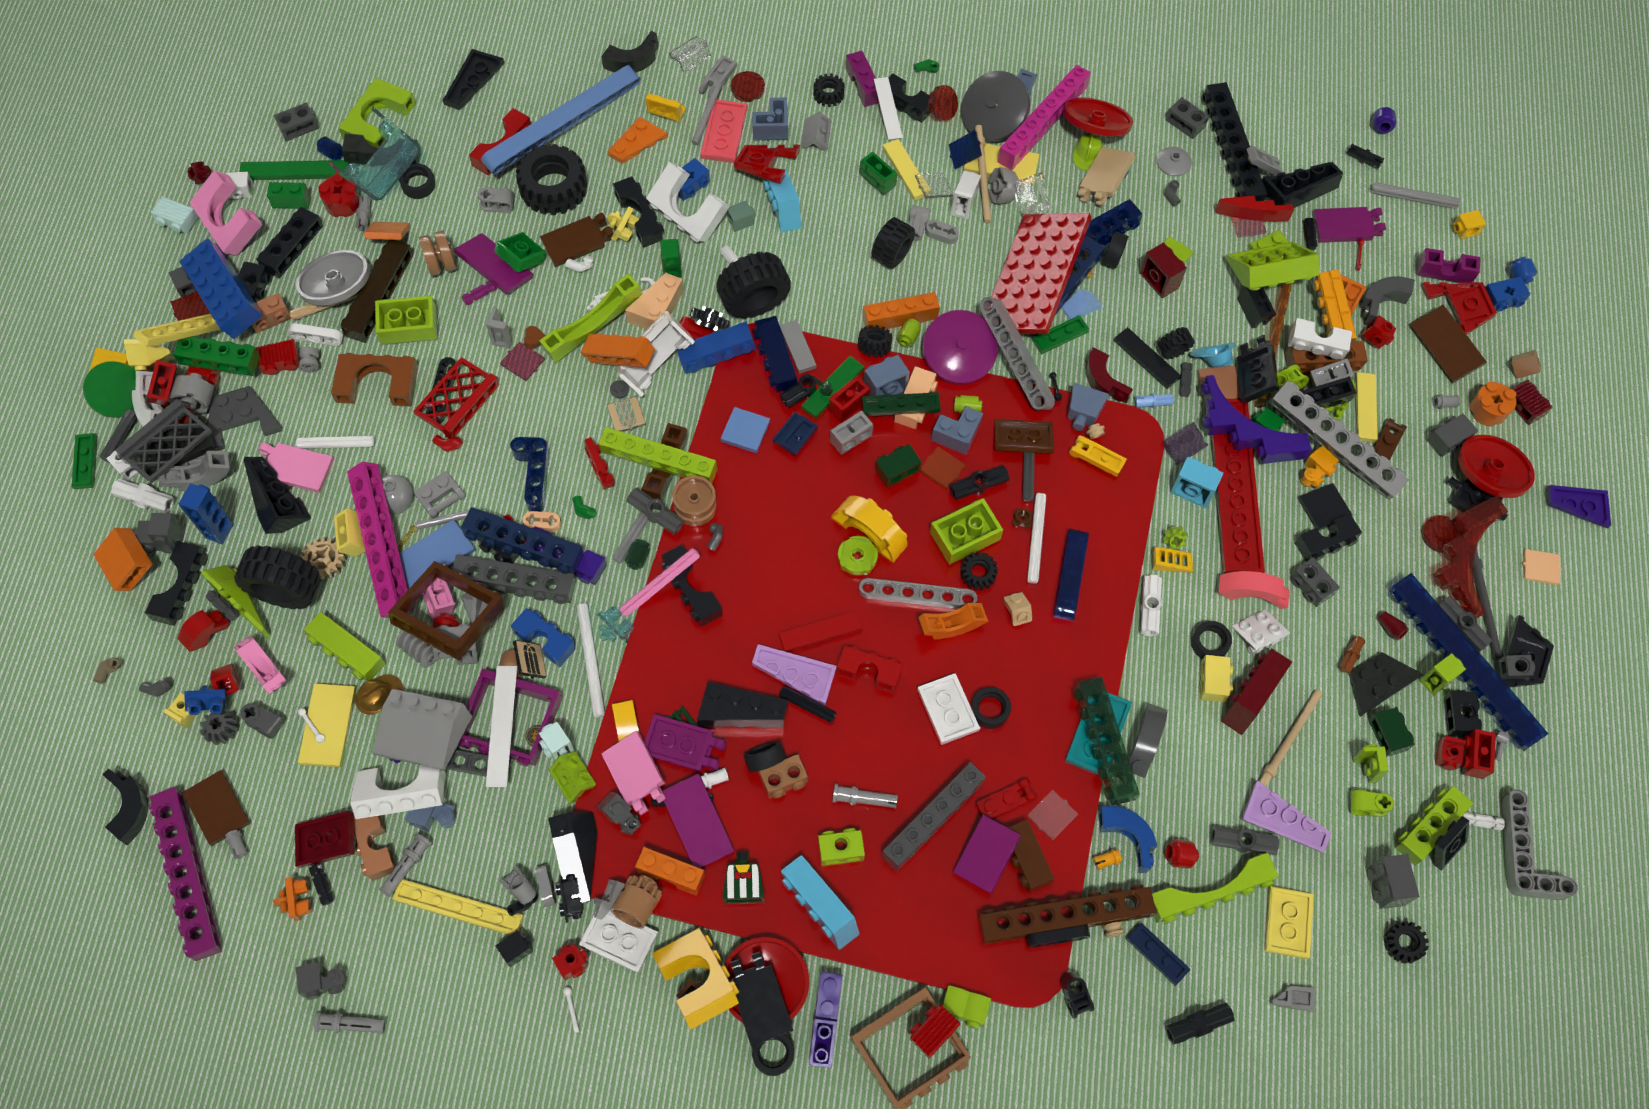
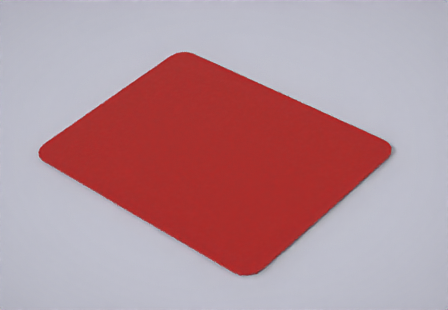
(784, 572)

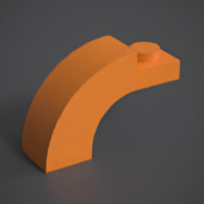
(954, 622)

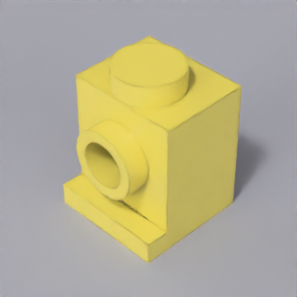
(177, 712)

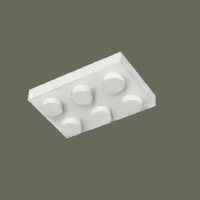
(948, 709)
(619, 941)

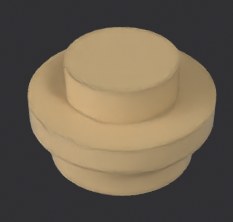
(1095, 431)

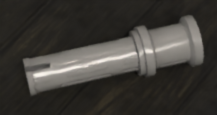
(854, 796)
(410, 856)
(339, 1022)

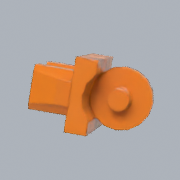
(295, 907)

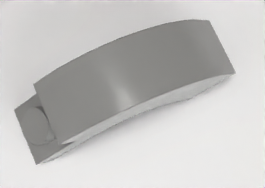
(206, 472)

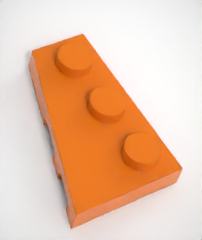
(636, 138)

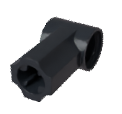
(798, 392)

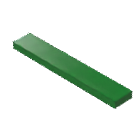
(291, 169)

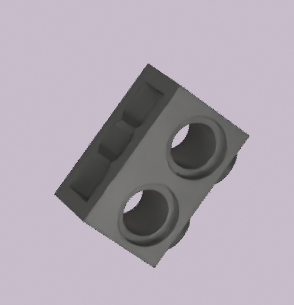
(1187, 117)
(296, 121)
(1318, 580)

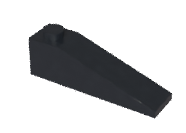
(273, 502)
(575, 847)

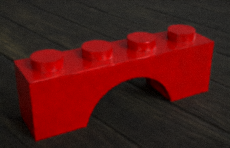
(513, 123)

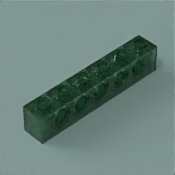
(1096, 690)

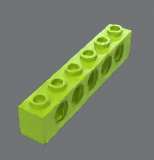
(656, 455)

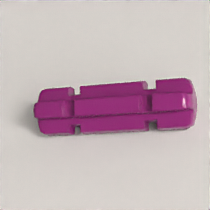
(478, 292)

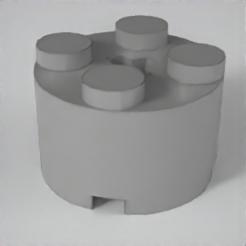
(192, 392)

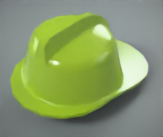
(1086, 151)

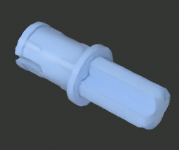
(1153, 400)

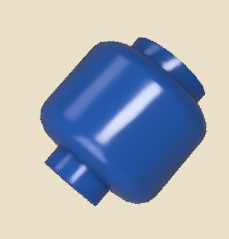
(1524, 268)

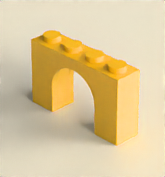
(715, 994)

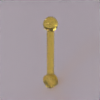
(412, 529)

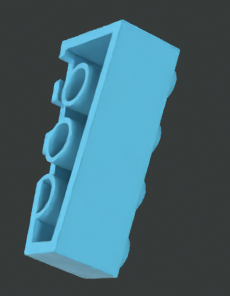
(820, 902)

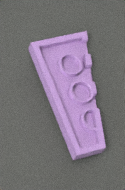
(801, 673)
(1277, 816)

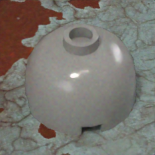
(1002, 185)
(398, 493)

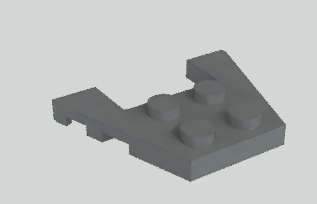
(238, 409)

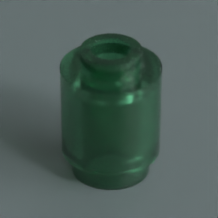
(637, 554)

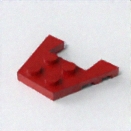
(759, 159)
(1468, 301)

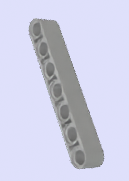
(1024, 357)

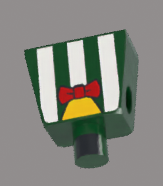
(743, 882)

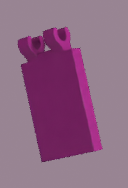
(1347, 224)
(682, 744)

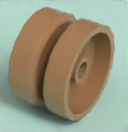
(437, 253)
(694, 500)

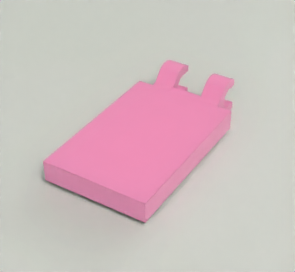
(298, 466)
(634, 771)

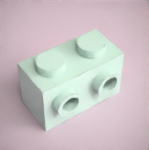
(554, 741)

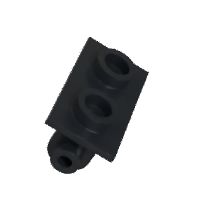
(569, 906)

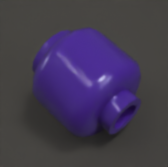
(1384, 120)

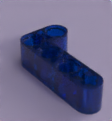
(534, 475)

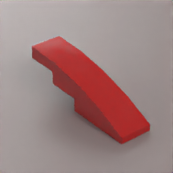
(1250, 209)

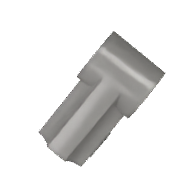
(918, 219)

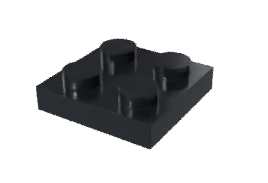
(1451, 843)

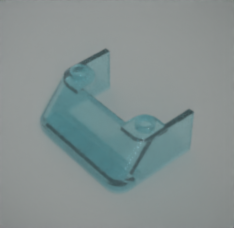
(386, 163)

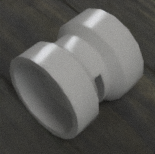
(308, 359)

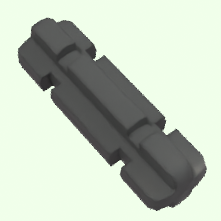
(1186, 378)
(222, 605)

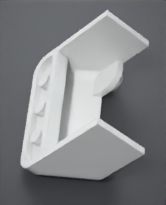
(665, 336)

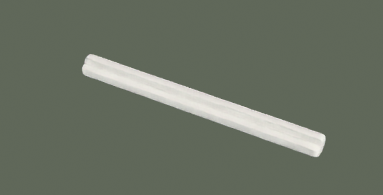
(590, 660)

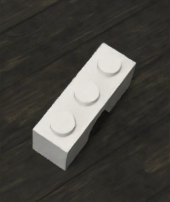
(1304, 337)

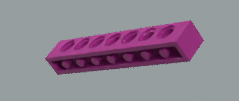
(209, 941)

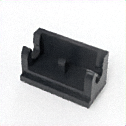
(1256, 306)

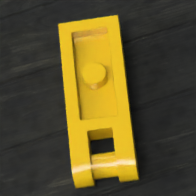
(1098, 455)

